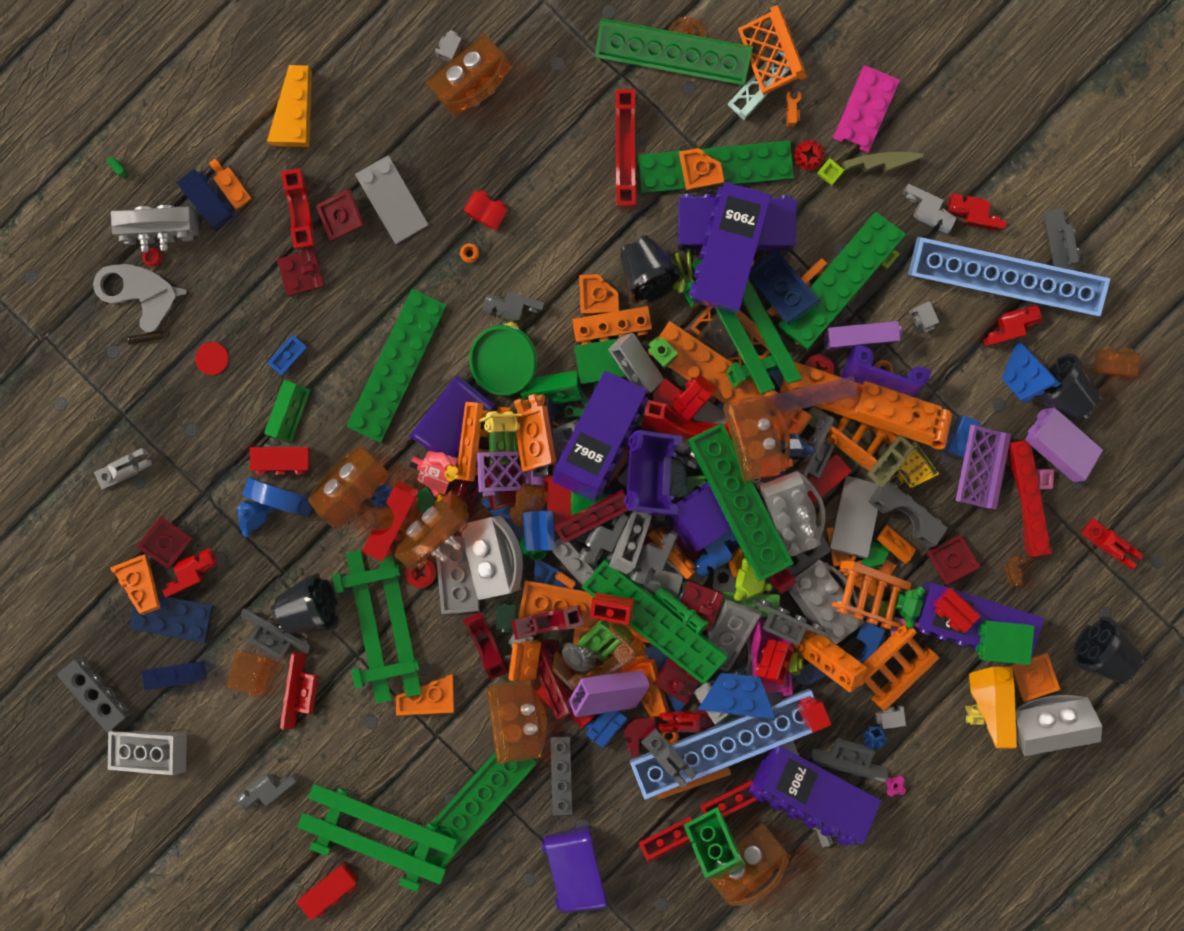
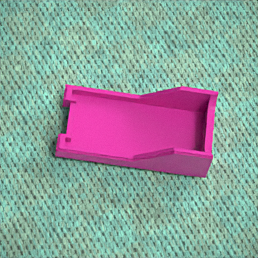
(866, 107)
(758, 639)

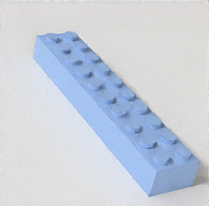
(1009, 276)
(724, 745)

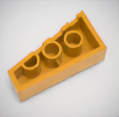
(293, 110)

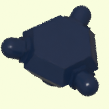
(798, 447)

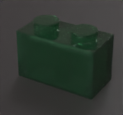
(504, 614)

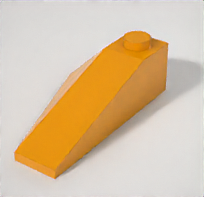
(996, 702)

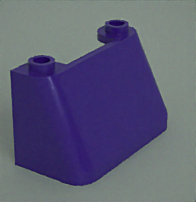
(859, 366)
(442, 424)
(651, 473)
(575, 870)

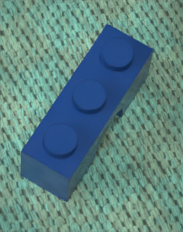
(871, 638)

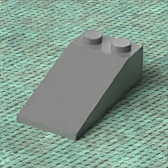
(391, 199)
(147, 752)

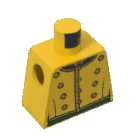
(914, 469)

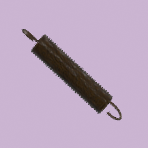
(145, 337)

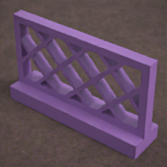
(991, 469)

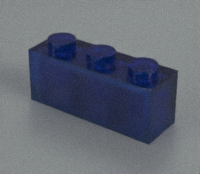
(205, 199)
(173, 675)

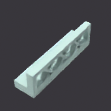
(758, 97)

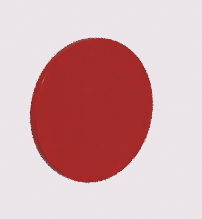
(211, 358)

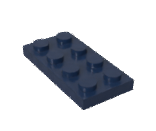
(782, 287)
(175, 619)

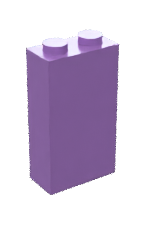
(864, 335)
(1063, 444)
(608, 693)

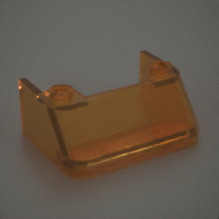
(626, 656)

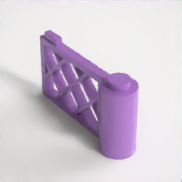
(529, 479)

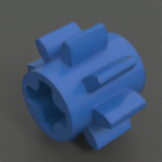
(381, 495)
(874, 737)

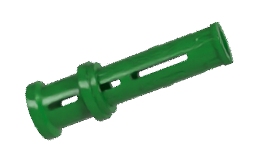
(688, 616)

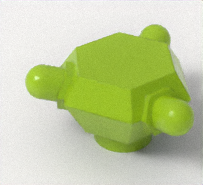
(747, 585)

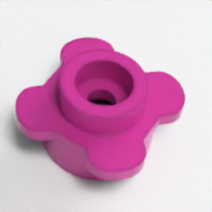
(900, 787)

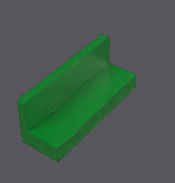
(559, 387)
(287, 411)

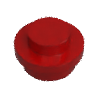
(152, 257)

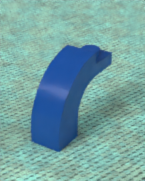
(277, 497)

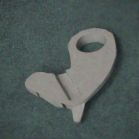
(139, 283)

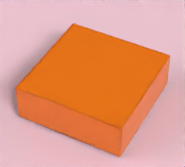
(565, 579)

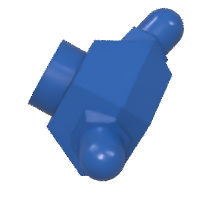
(252, 516)

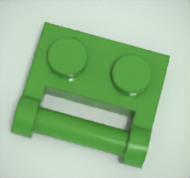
(597, 638)

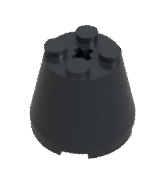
(648, 270)
(1076, 392)
(307, 607)
(1107, 651)

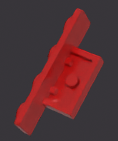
(299, 692)

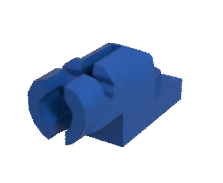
(717, 554)

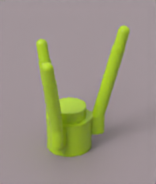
(680, 286)

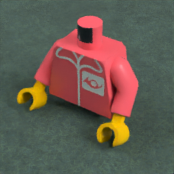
(436, 472)

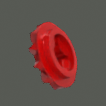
(801, 159)
(822, 361)
(423, 581)

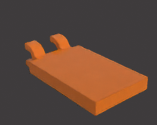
(534, 434)

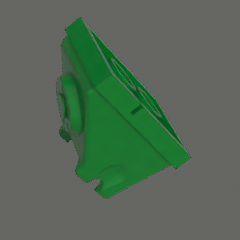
(714, 845)

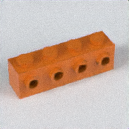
(612, 324)
(831, 660)

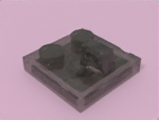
(717, 338)

